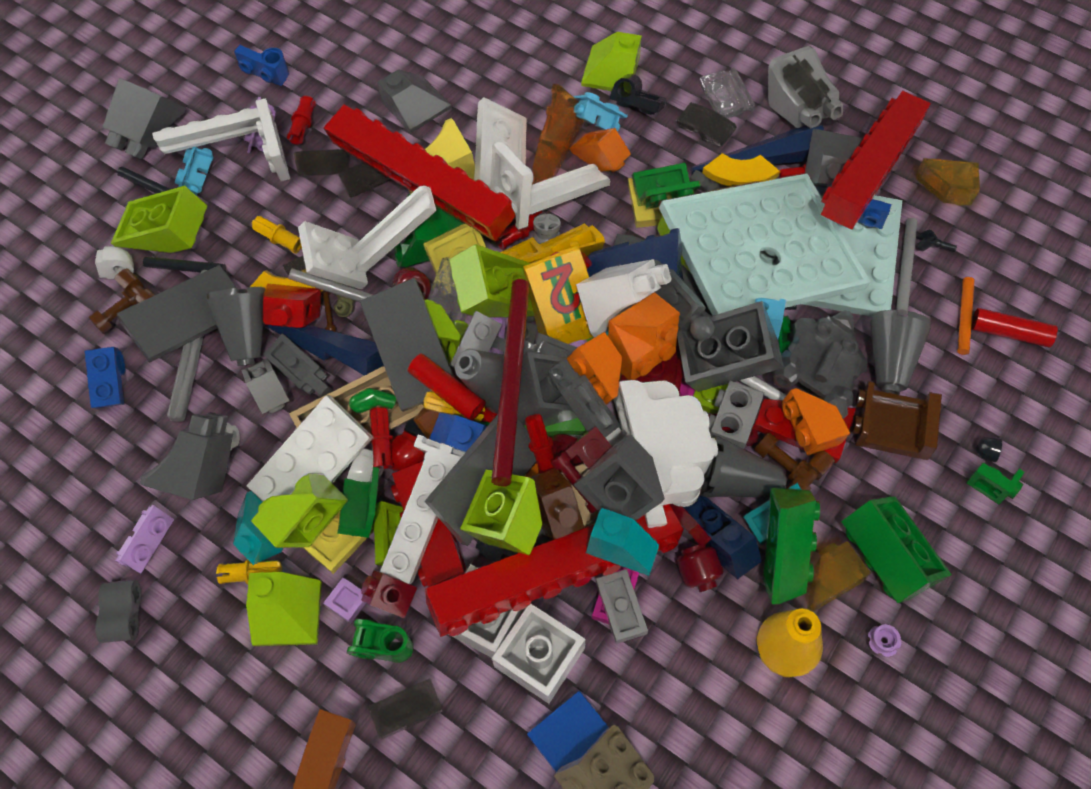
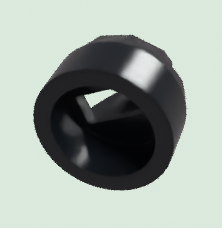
(989, 448)

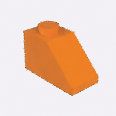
(603, 149)

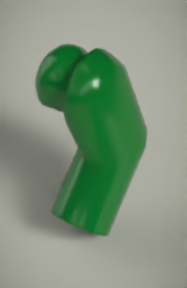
(370, 398)

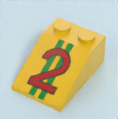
(556, 296)

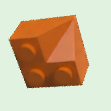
(644, 335)

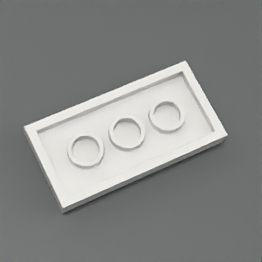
(493, 126)
(320, 445)

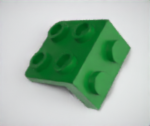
(662, 184)

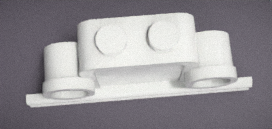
(675, 436)

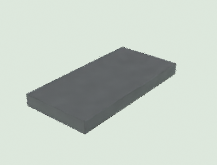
(174, 315)
(401, 332)
(456, 491)

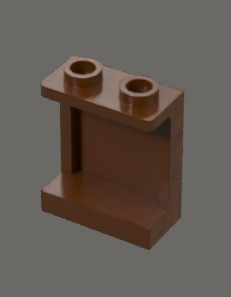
(897, 422)

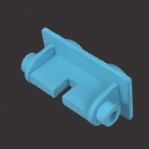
(590, 107)
(195, 160)

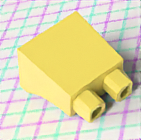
(452, 148)

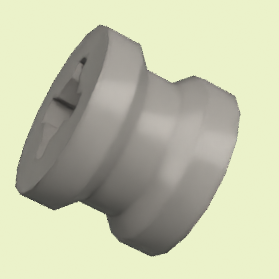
(546, 227)

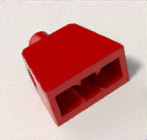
(288, 305)

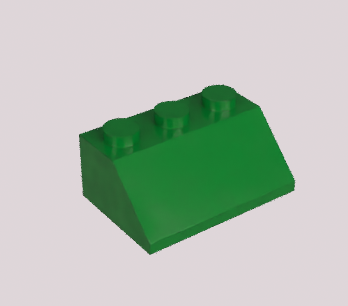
(790, 543)
(895, 548)

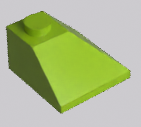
(612, 60)
(283, 609)

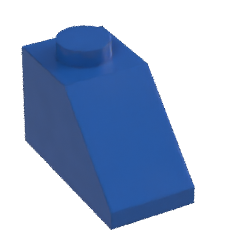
(456, 431)

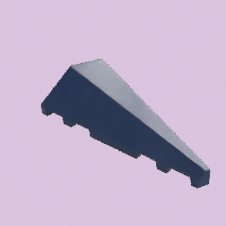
(782, 148)
(663, 248)
(352, 351)

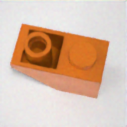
(600, 364)
(815, 421)

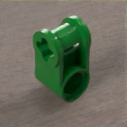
(373, 642)

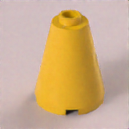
(791, 642)

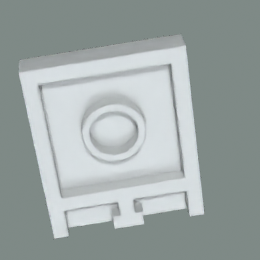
(226, 127)
(515, 181)
(347, 258)
(418, 519)

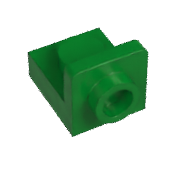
(994, 485)

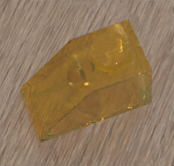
(950, 180)
(835, 574)

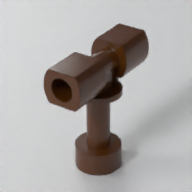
(132, 295)
(802, 472)

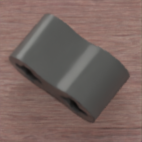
(118, 611)

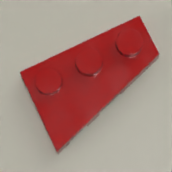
(772, 419)

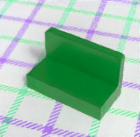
(359, 511)

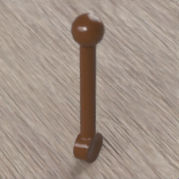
(330, 326)

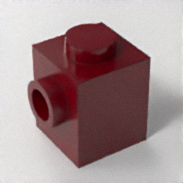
(388, 593)

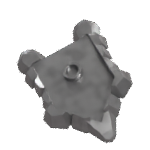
(824, 359)

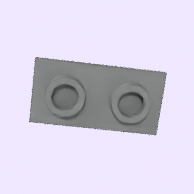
(478, 335)

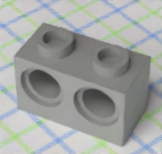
(737, 418)

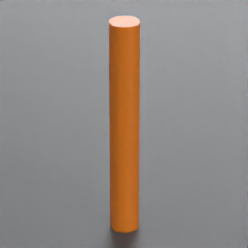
(966, 316)

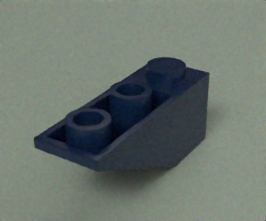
(733, 542)

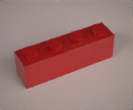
(443, 555)

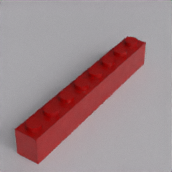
(873, 159)
(413, 167)
(524, 578)

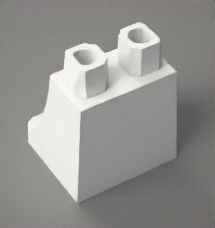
(618, 289)

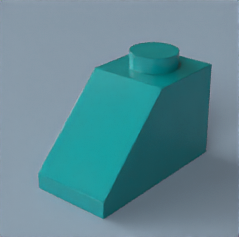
(248, 537)
(622, 542)

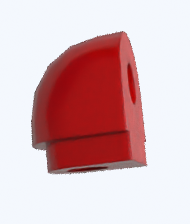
(404, 452)

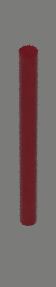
(510, 384)

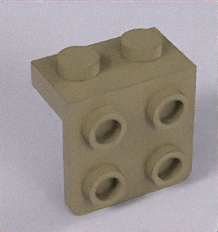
(607, 765)

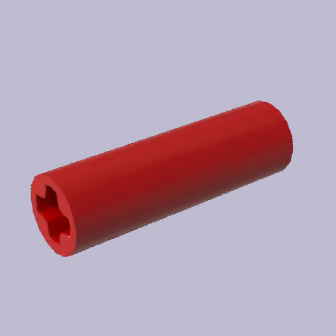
(1014, 327)
(446, 386)

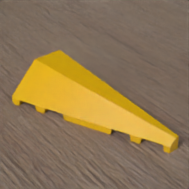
(584, 237)

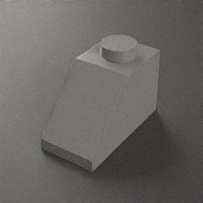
(265, 386)

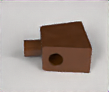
(557, 506)

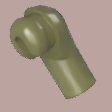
(344, 306)

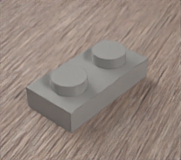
(621, 606)

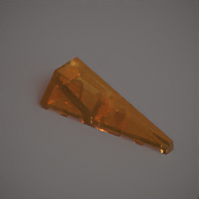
(557, 135)

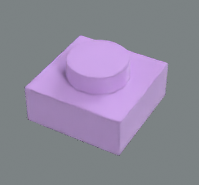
(345, 600)

